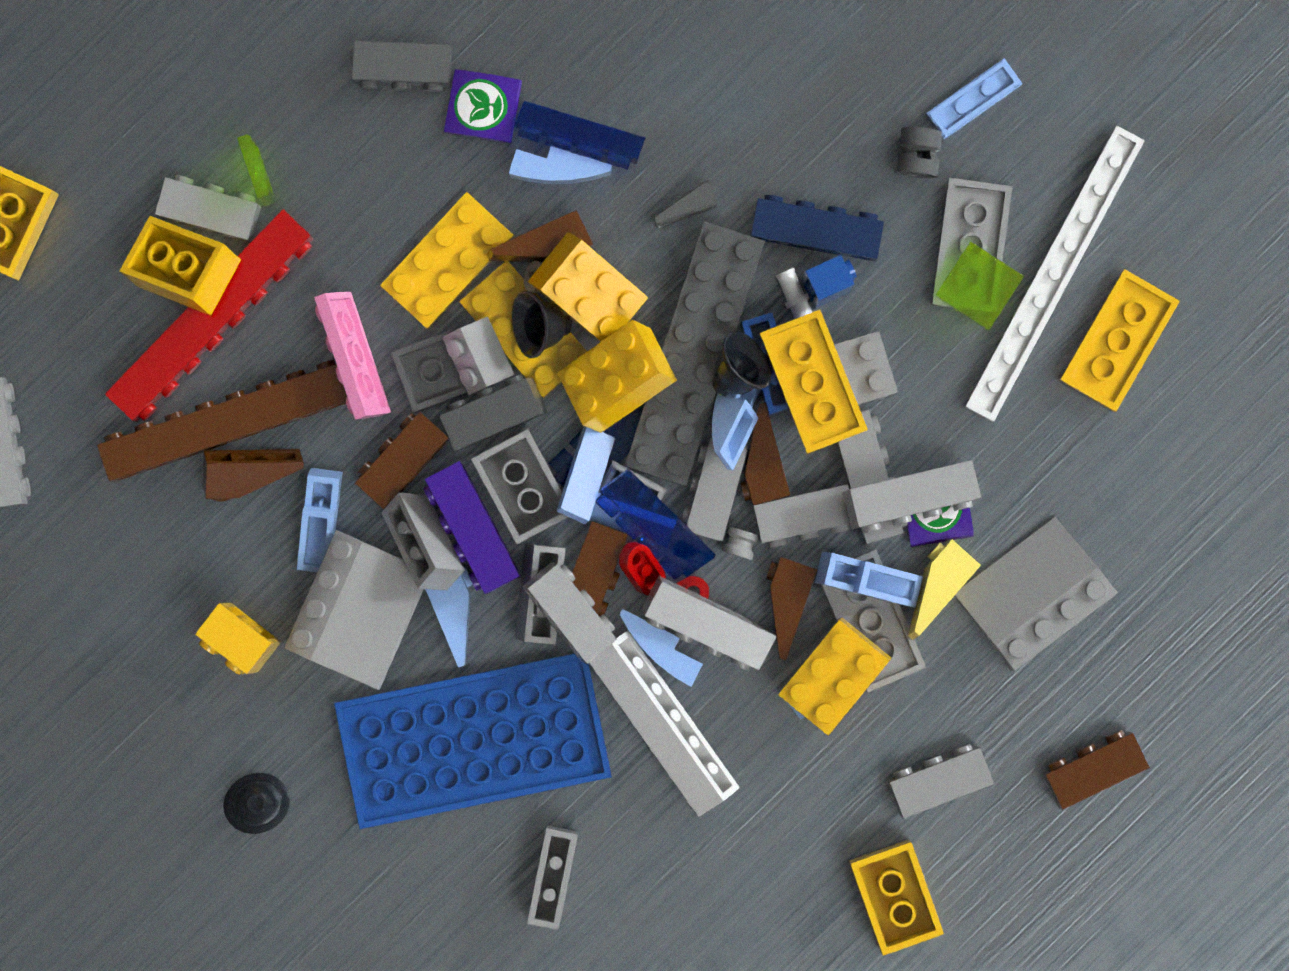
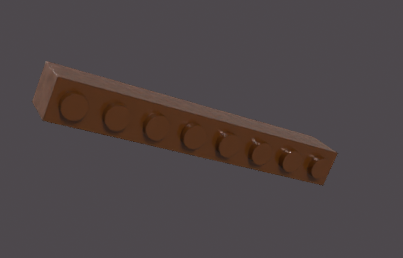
(222, 423)

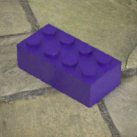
(472, 527)

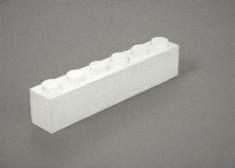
(664, 724)

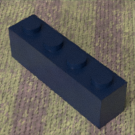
(817, 229)

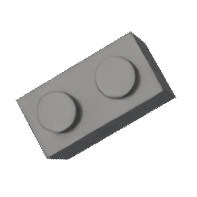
(478, 355)

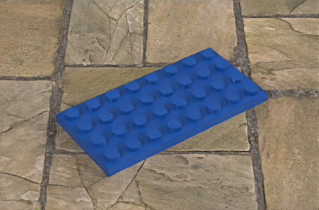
(472, 740)

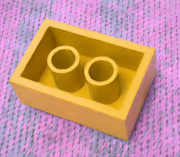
(22, 218)
(180, 265)
(587, 288)
(616, 376)
(237, 639)
(835, 676)
(896, 897)

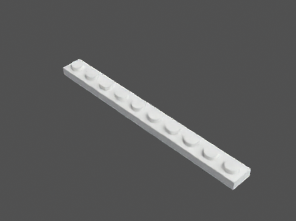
(1054, 273)

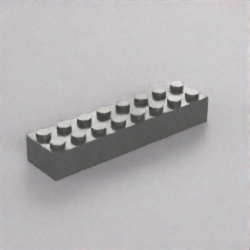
(702, 319)

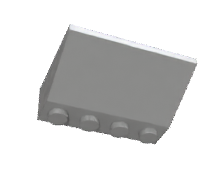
(1035, 593)
(355, 610)

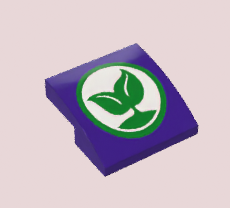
(483, 106)
(940, 528)

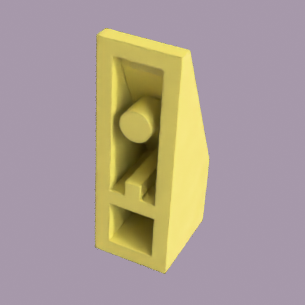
(941, 580)

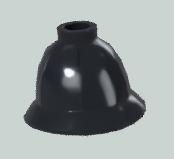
(537, 324)
(740, 366)
(256, 803)

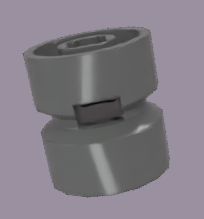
(923, 141)

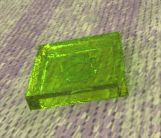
(256, 170)
(979, 286)

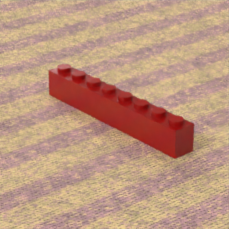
(194, 332)

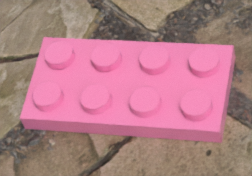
(352, 355)

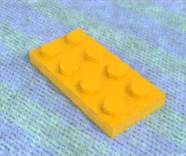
(446, 260)
(495, 300)
(1119, 340)
(813, 381)

